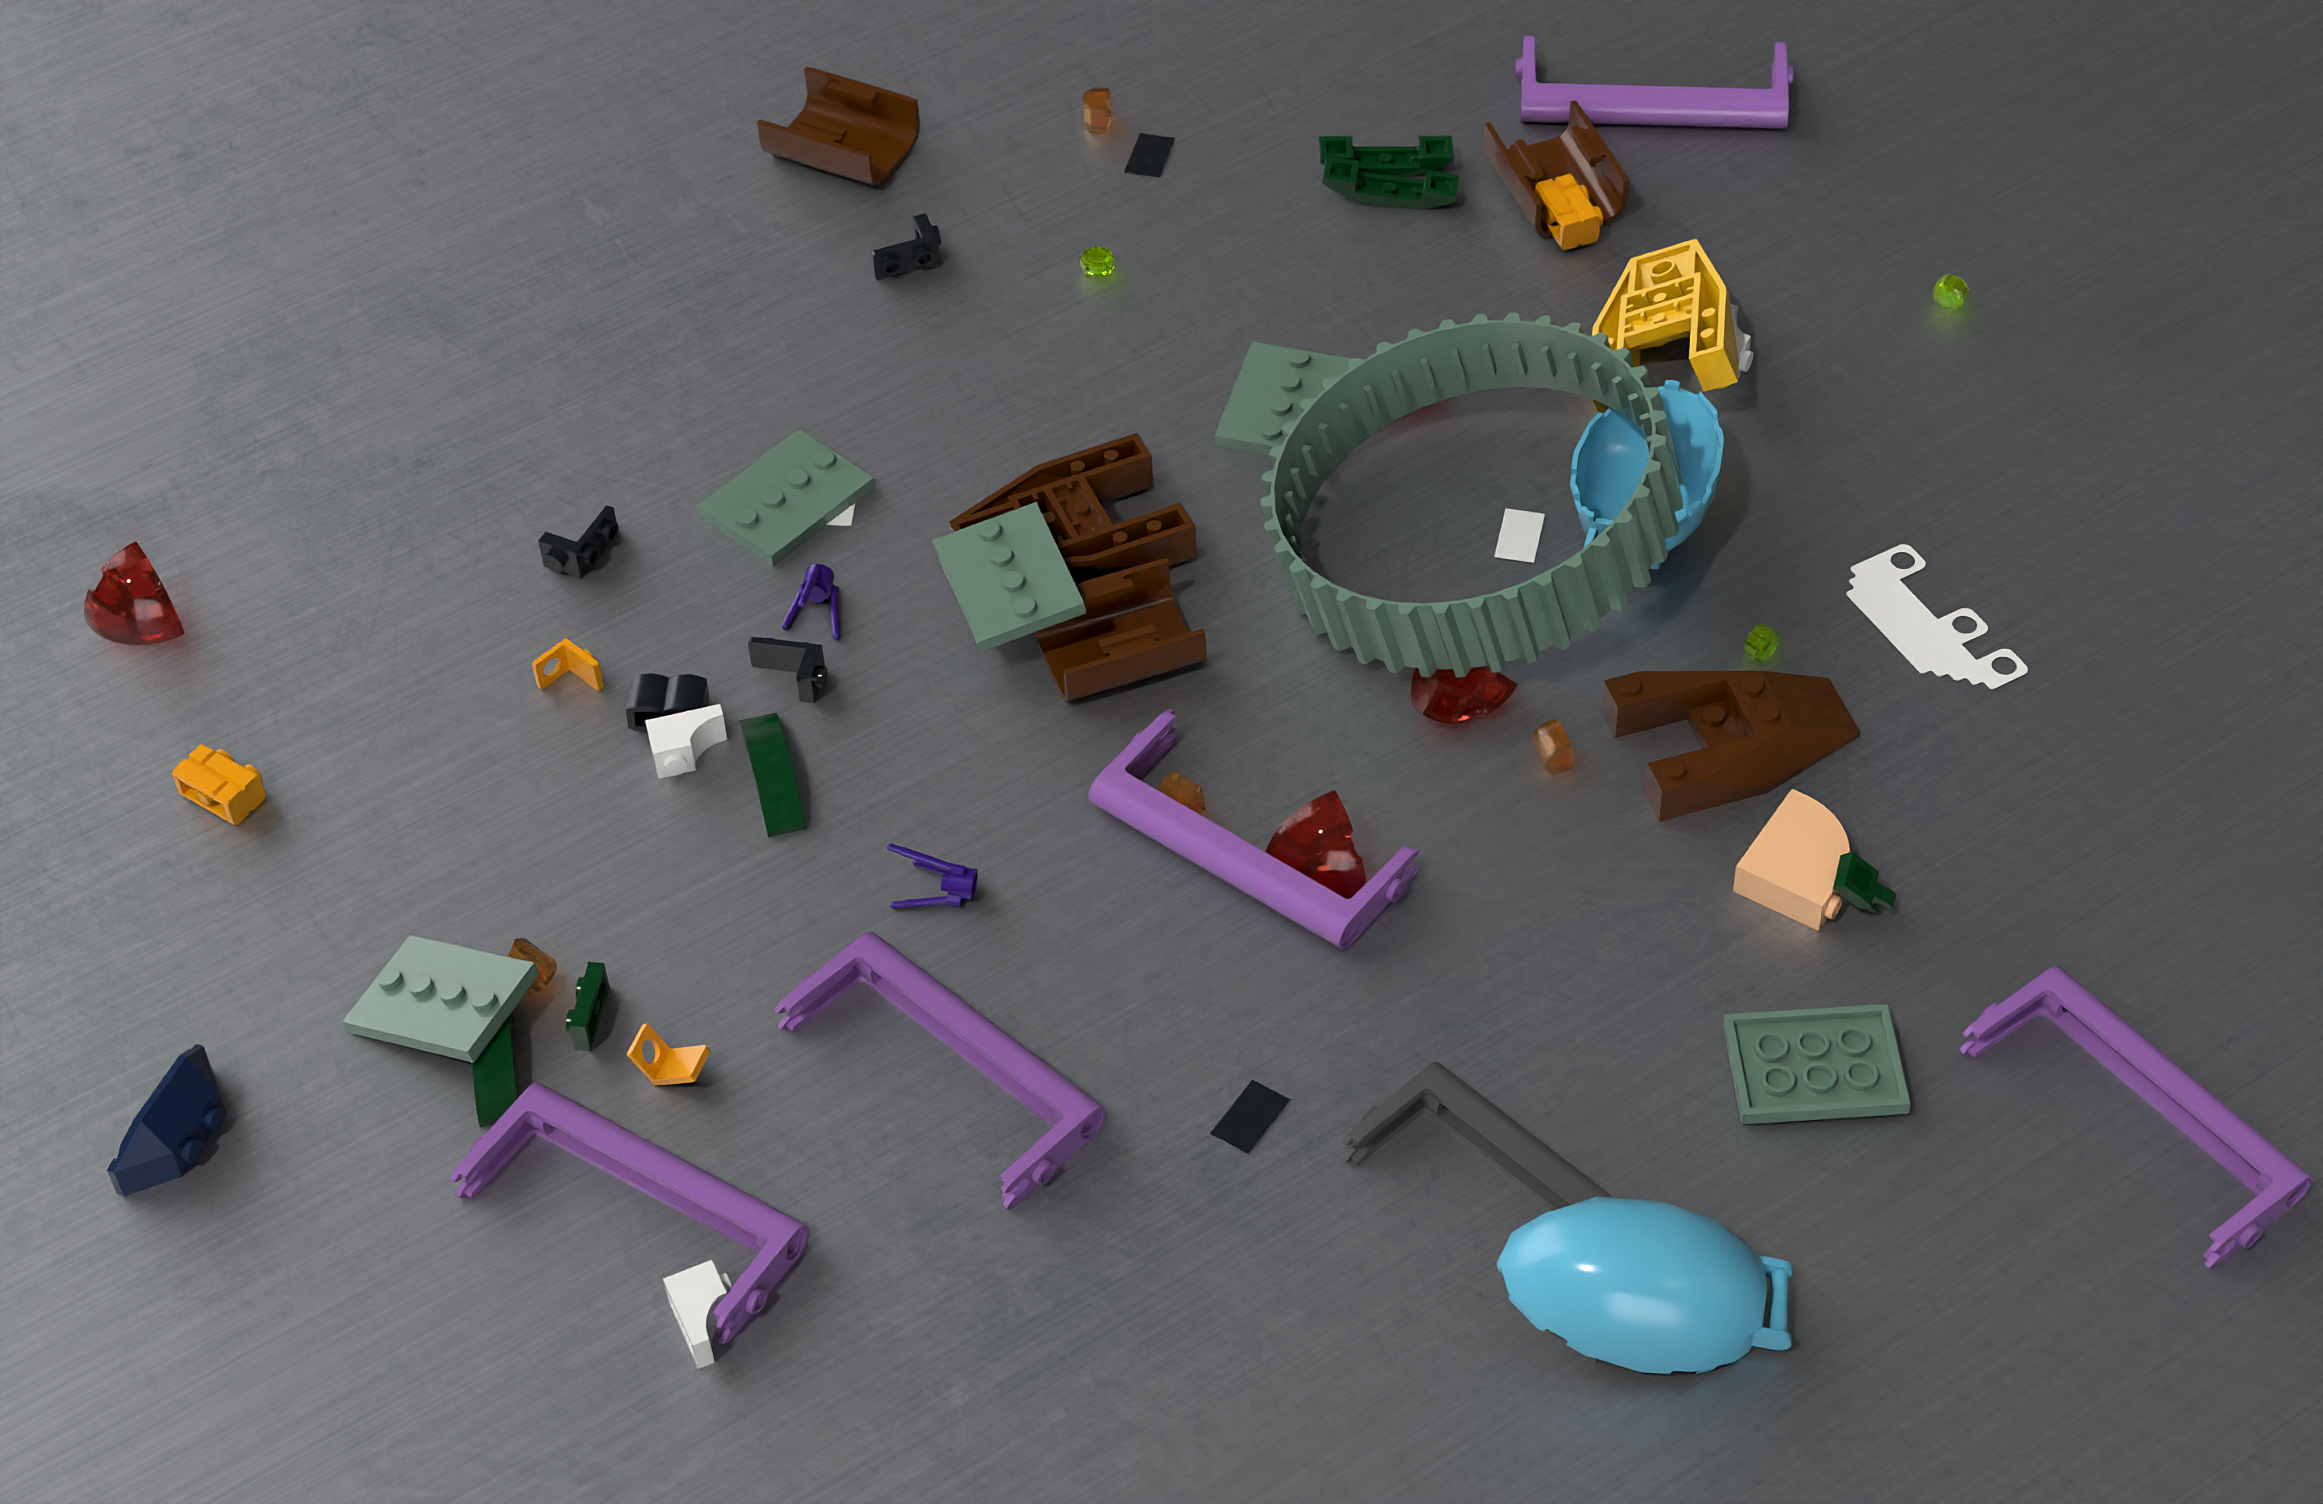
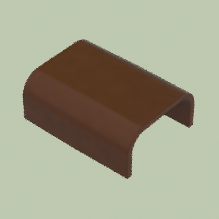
(846, 128)
(1574, 152)
(1124, 636)

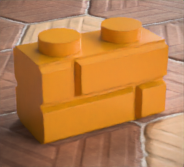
(1568, 211)
(219, 783)

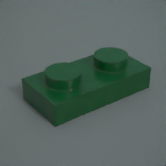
(591, 998)

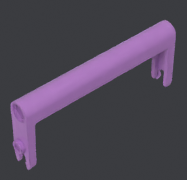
(1657, 103)
(1234, 859)
(969, 1034)
(2166, 1088)
(656, 1172)

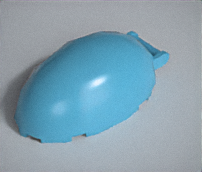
(1615, 454)
(1645, 1285)

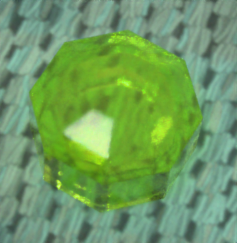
(1097, 262)
(1950, 292)
(1761, 642)

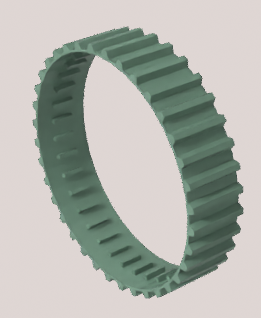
(1432, 369)

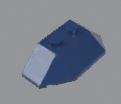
(170, 1126)

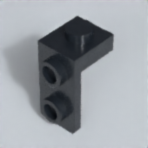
(909, 255)
(577, 557)
(792, 656)

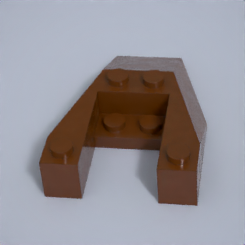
(1071, 498)
(1750, 726)

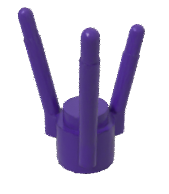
(815, 588)
(956, 880)

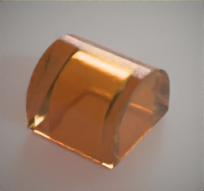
(1097, 110)
(1553, 747)
(1183, 791)
(547, 966)

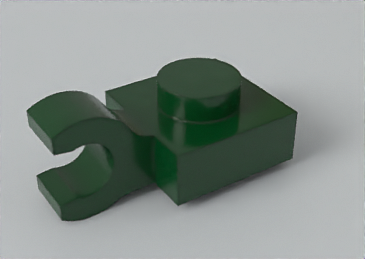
(1858, 884)

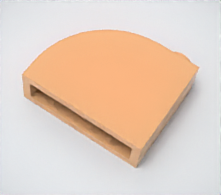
(1795, 862)

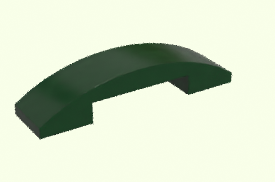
(1399, 161)
(1389, 190)
(773, 774)
(495, 1076)

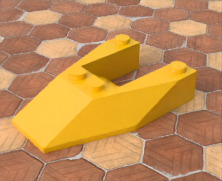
(1670, 298)

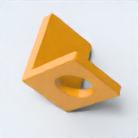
(568, 658)
(669, 1064)

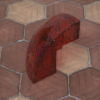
(131, 602)
(1455, 698)
(1320, 845)

